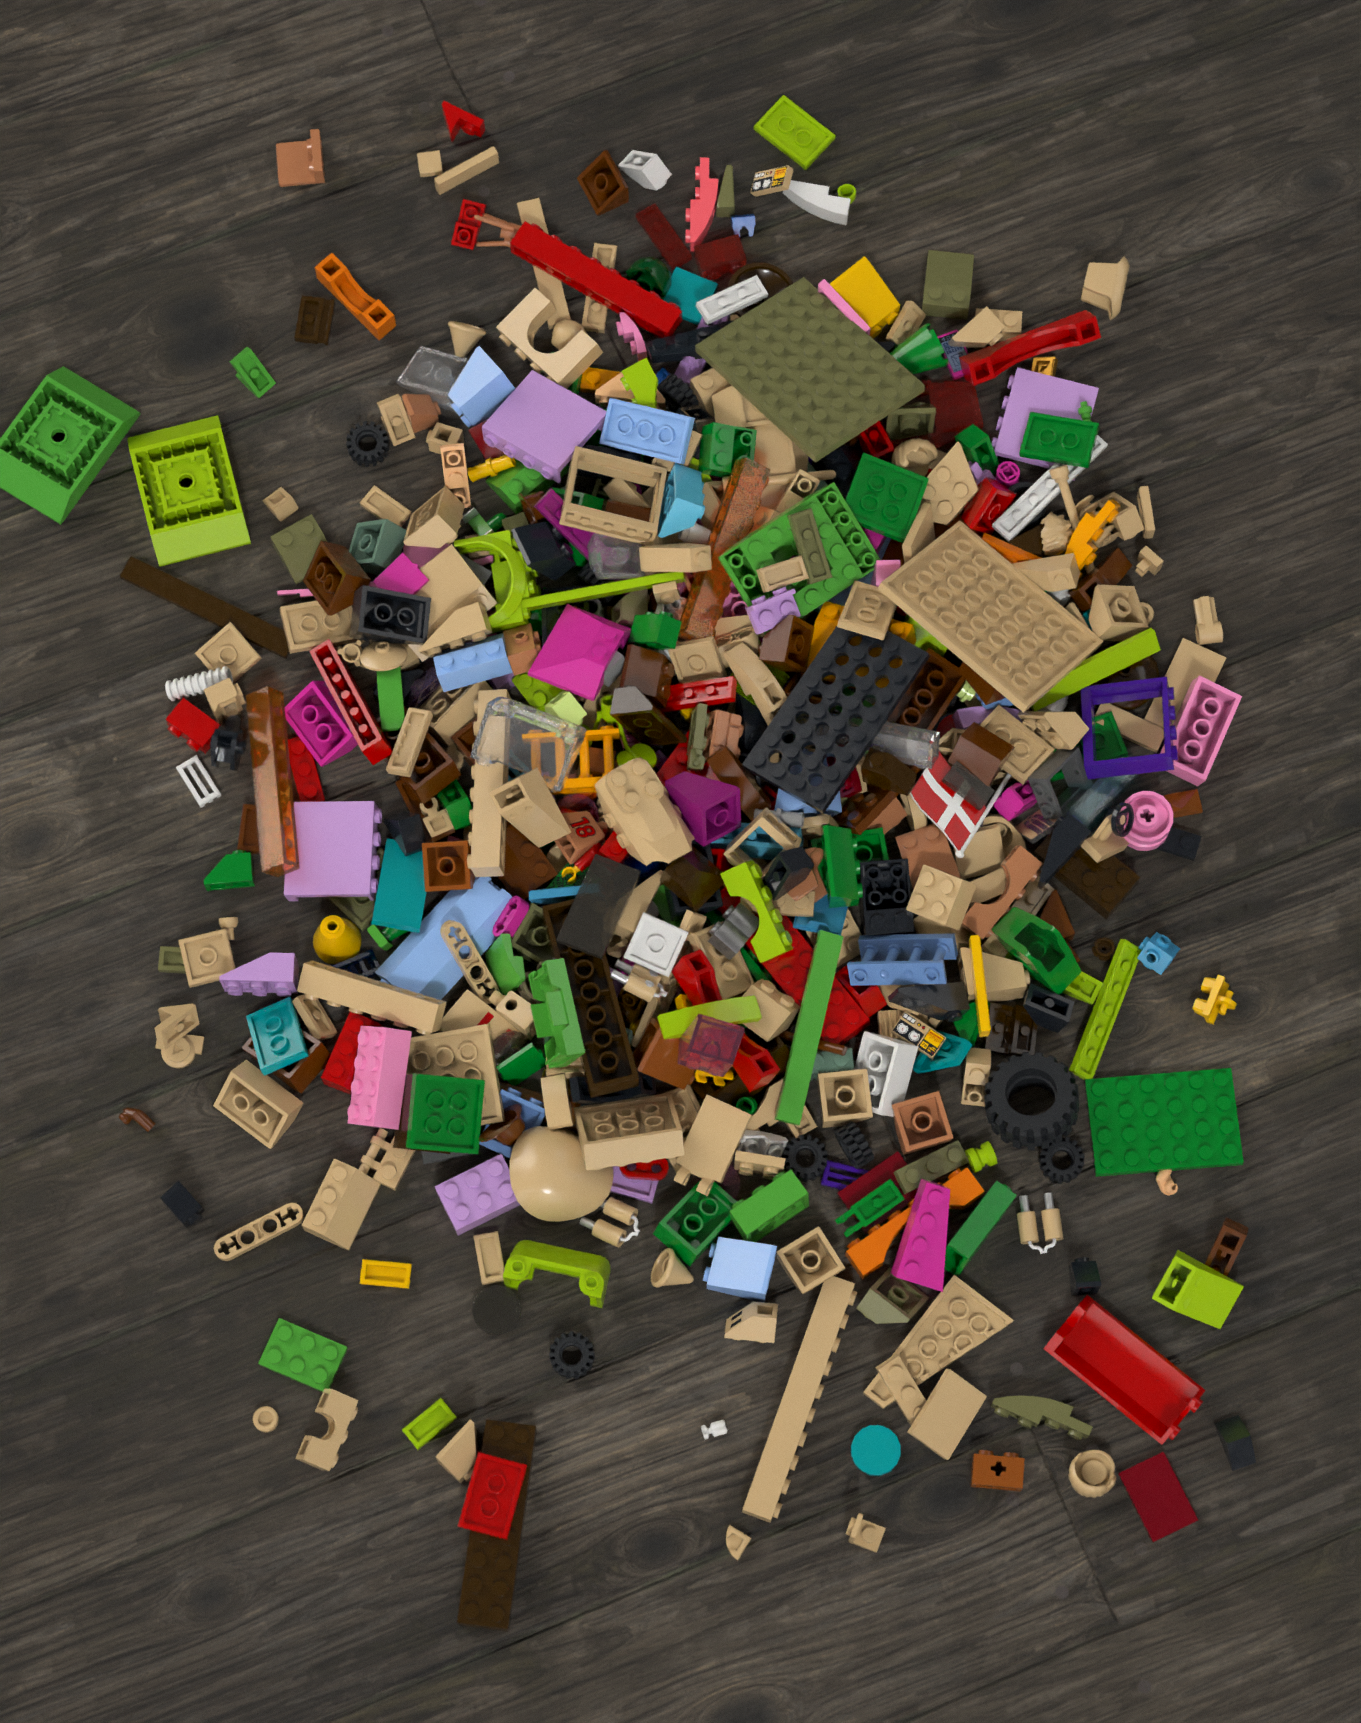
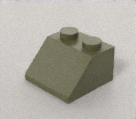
(298, 545)

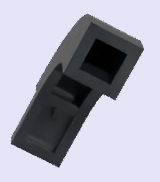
(580, 1091)

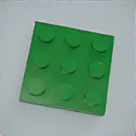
(885, 497)
(445, 1114)

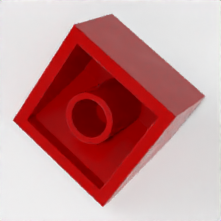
(987, 505)

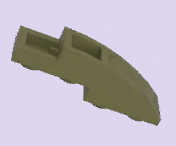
(1032, 1409)

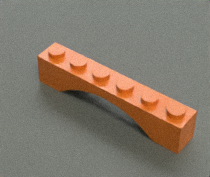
(870, 1252)

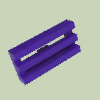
(827, 1173)

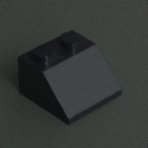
(544, 549)

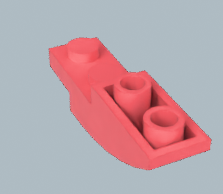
(703, 207)

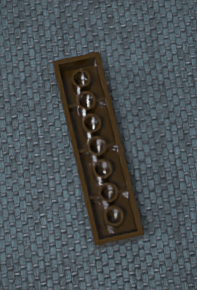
(607, 1054)
(492, 1561)

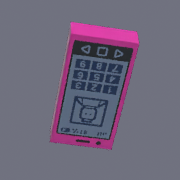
(952, 354)

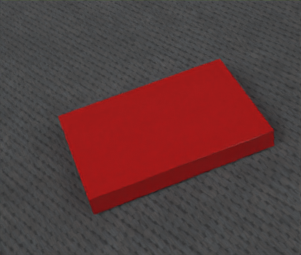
(492, 1496)

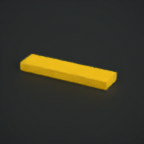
(979, 985)

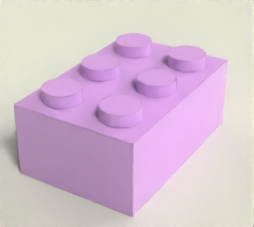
(477, 1194)

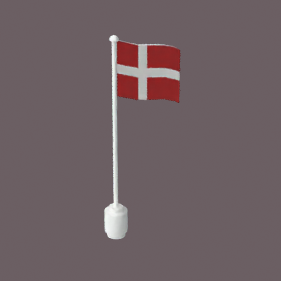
(948, 809)

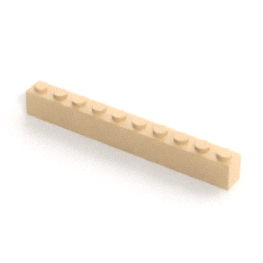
(798, 1399)

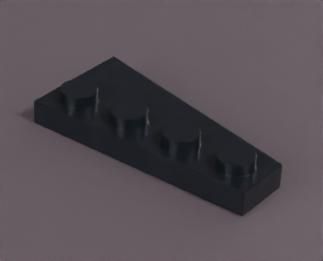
(680, 345)

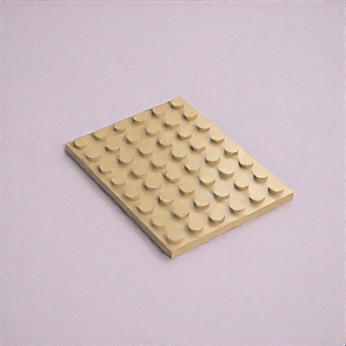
(990, 615)

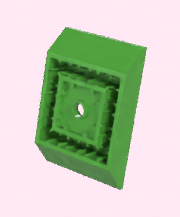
(53, 473)
(843, 540)

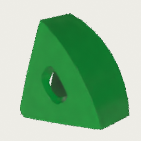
(1038, 948)

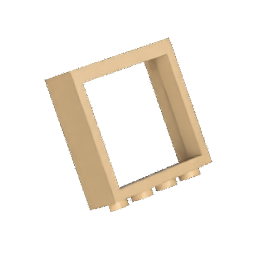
(606, 522)

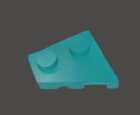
(949, 1055)

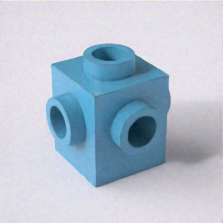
(1157, 952)

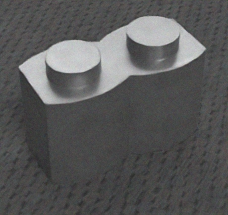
(734, 930)

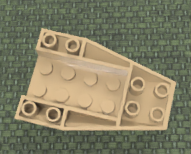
(772, 446)

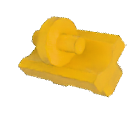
(1218, 1000)

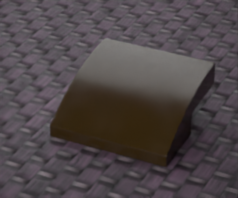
(1011, 1030)

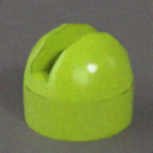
(847, 191)

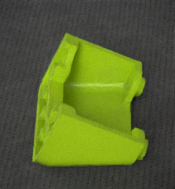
(532, 1255)

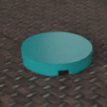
(875, 1450)

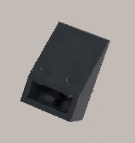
(885, 897)

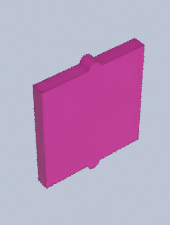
(402, 576)

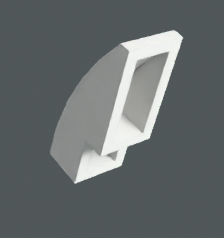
(818, 202)

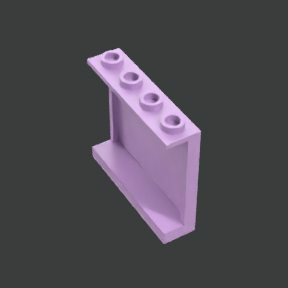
(1041, 395)
(542, 425)
(335, 850)

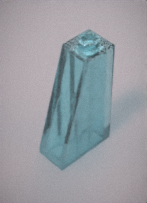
(1100, 798)

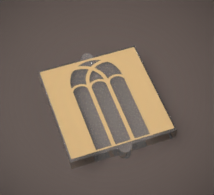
(1035, 827)

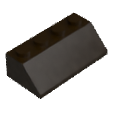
(735, 1088)

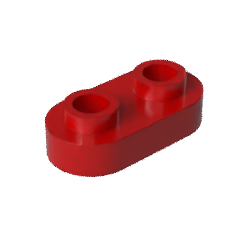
(644, 1170)

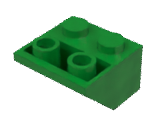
(723, 446)

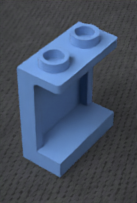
(532, 1114)

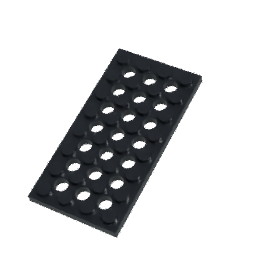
(839, 726)

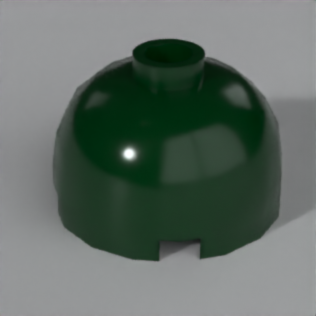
(651, 275)

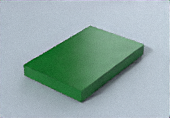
(1059, 439)

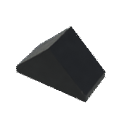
(406, 831)
(1236, 1442)

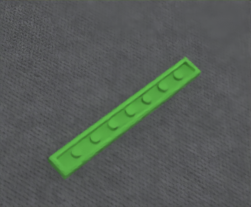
(808, 1028)

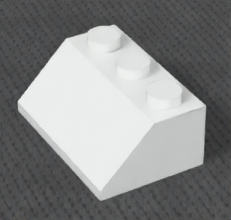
(888, 1069)

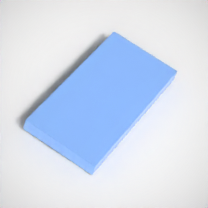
(647, 431)

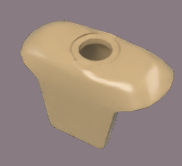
(1106, 285)

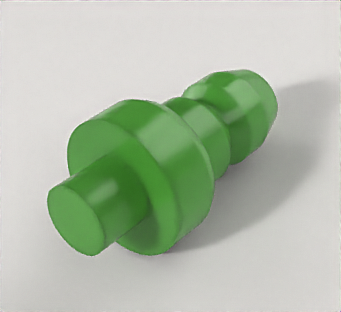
(1085, 411)

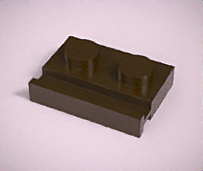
(314, 320)

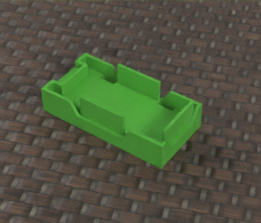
(556, 1014)

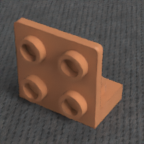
(301, 161)

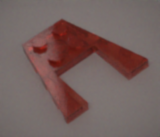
(955, 411)

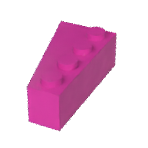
(923, 1243)

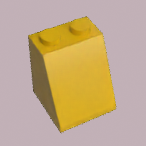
(867, 295)

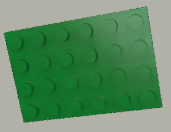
(1163, 1122)

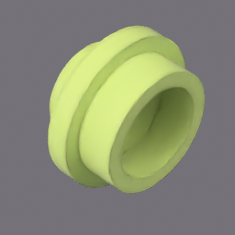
(965, 692)

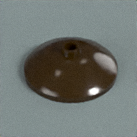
(771, 277)
(1140, 670)

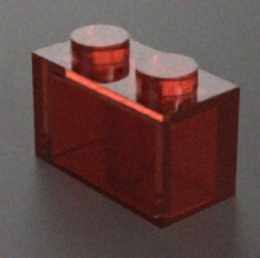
(719, 257)

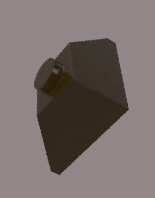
(692, 879)

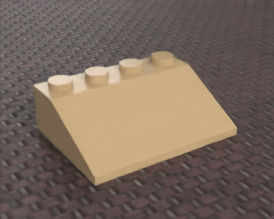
(450, 587)
(629, 1131)

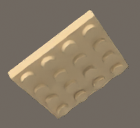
(461, 1055)

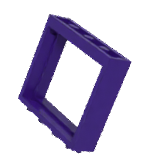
(1123, 692)

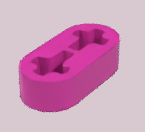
(511, 917)

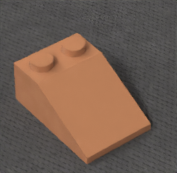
(927, 847)

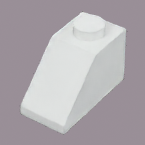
(645, 169)

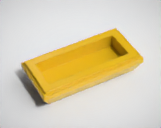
(385, 1273)

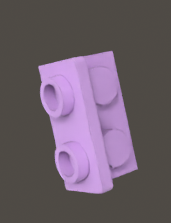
(771, 611)

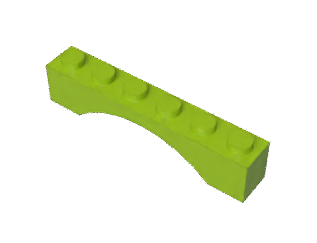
(644, 385)

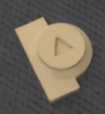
(183, 1051)

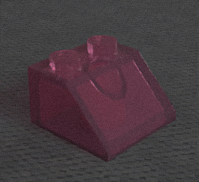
(709, 1045)

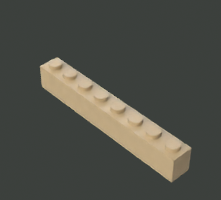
(488, 826)

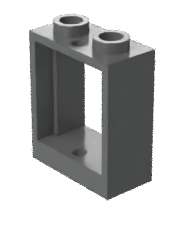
(1078, 784)

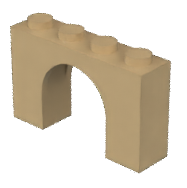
(520, 329)

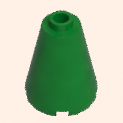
(921, 351)

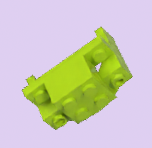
(511, 578)

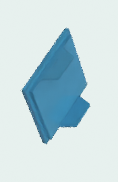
(824, 918)

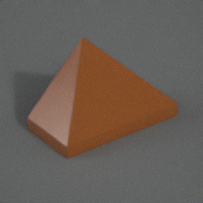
(1184, 803)

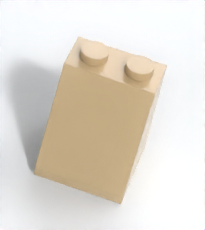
(1003, 977)

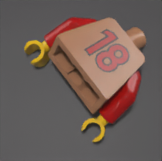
(582, 842)

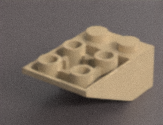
(531, 808)

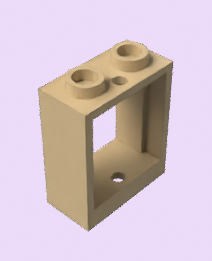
(771, 825)

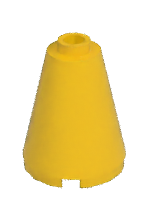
(336, 939)

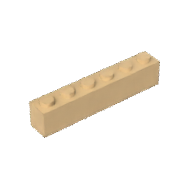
(371, 996)

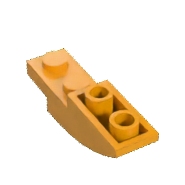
(1088, 530)

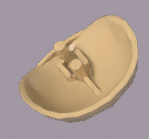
(552, 1176)

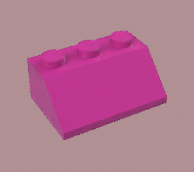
(320, 723)

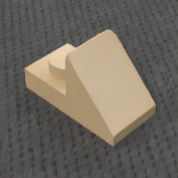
(395, 420)
(175, 1023)

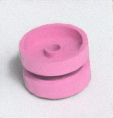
(1159, 816)

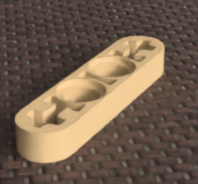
(470, 961)
(257, 1228)

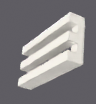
(208, 797)

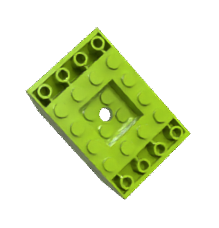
(194, 518)

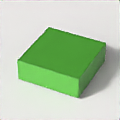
(379, 937)

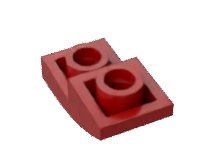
(467, 227)

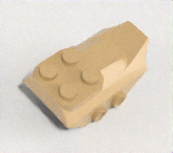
(643, 814)

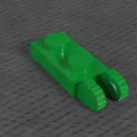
(872, 1206)

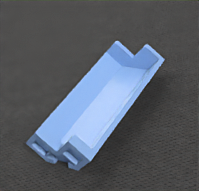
(423, 959)

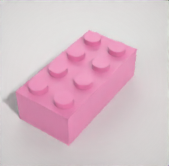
(1201, 728)
(379, 1077)

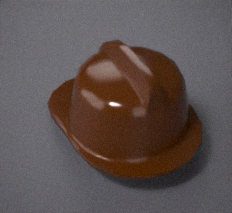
(531, 513)
(507, 1131)

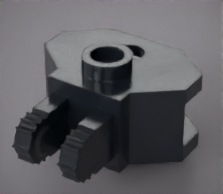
(228, 743)

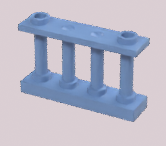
(882, 957)

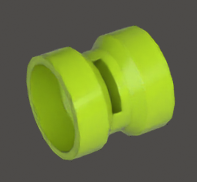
(980, 1157)

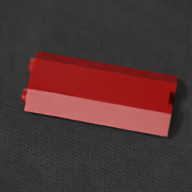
(1125, 1370)

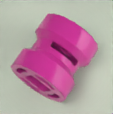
(1007, 479)

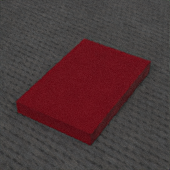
(871, 1181)
(1157, 1497)

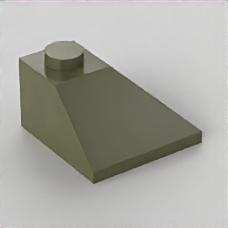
(891, 1300)

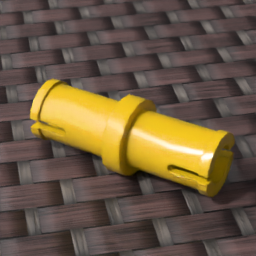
(490, 467)

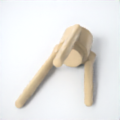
(352, 652)

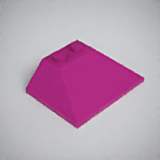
(579, 652)

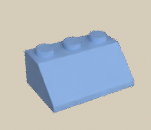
(472, 663)

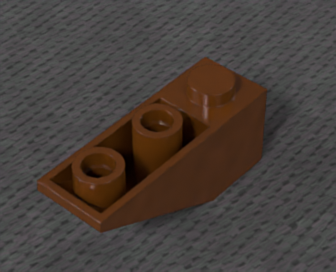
(1108, 572)

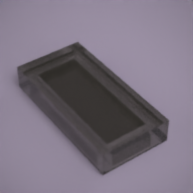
(967, 785)

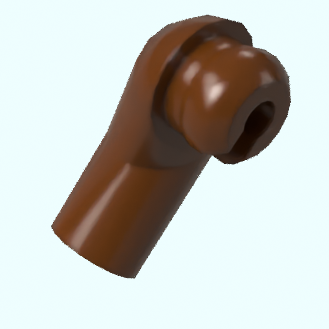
(137, 1115)

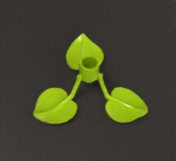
(636, 751)

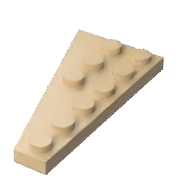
(945, 1332)

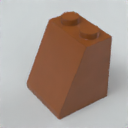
(659, 1057)

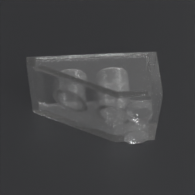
(432, 374)

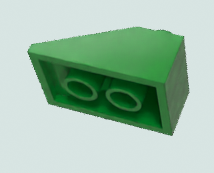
(695, 1222)

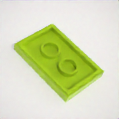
(794, 132)

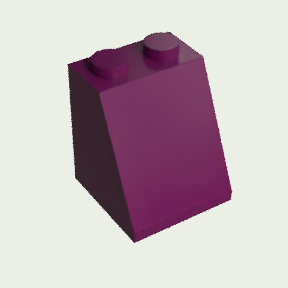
(706, 805)

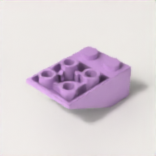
(264, 975)

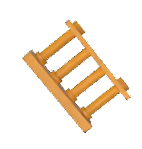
(586, 782)

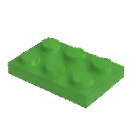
(303, 1355)

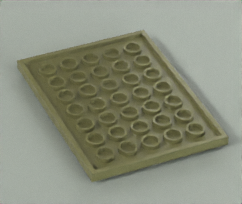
(809, 369)

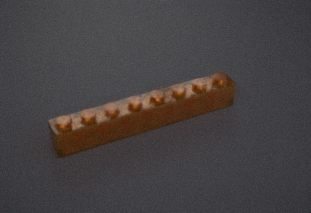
(731, 525)
(272, 782)

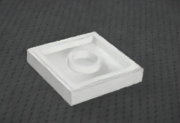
(655, 944)

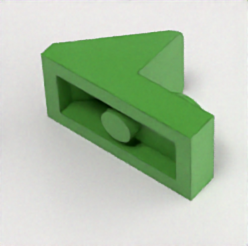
(252, 372)

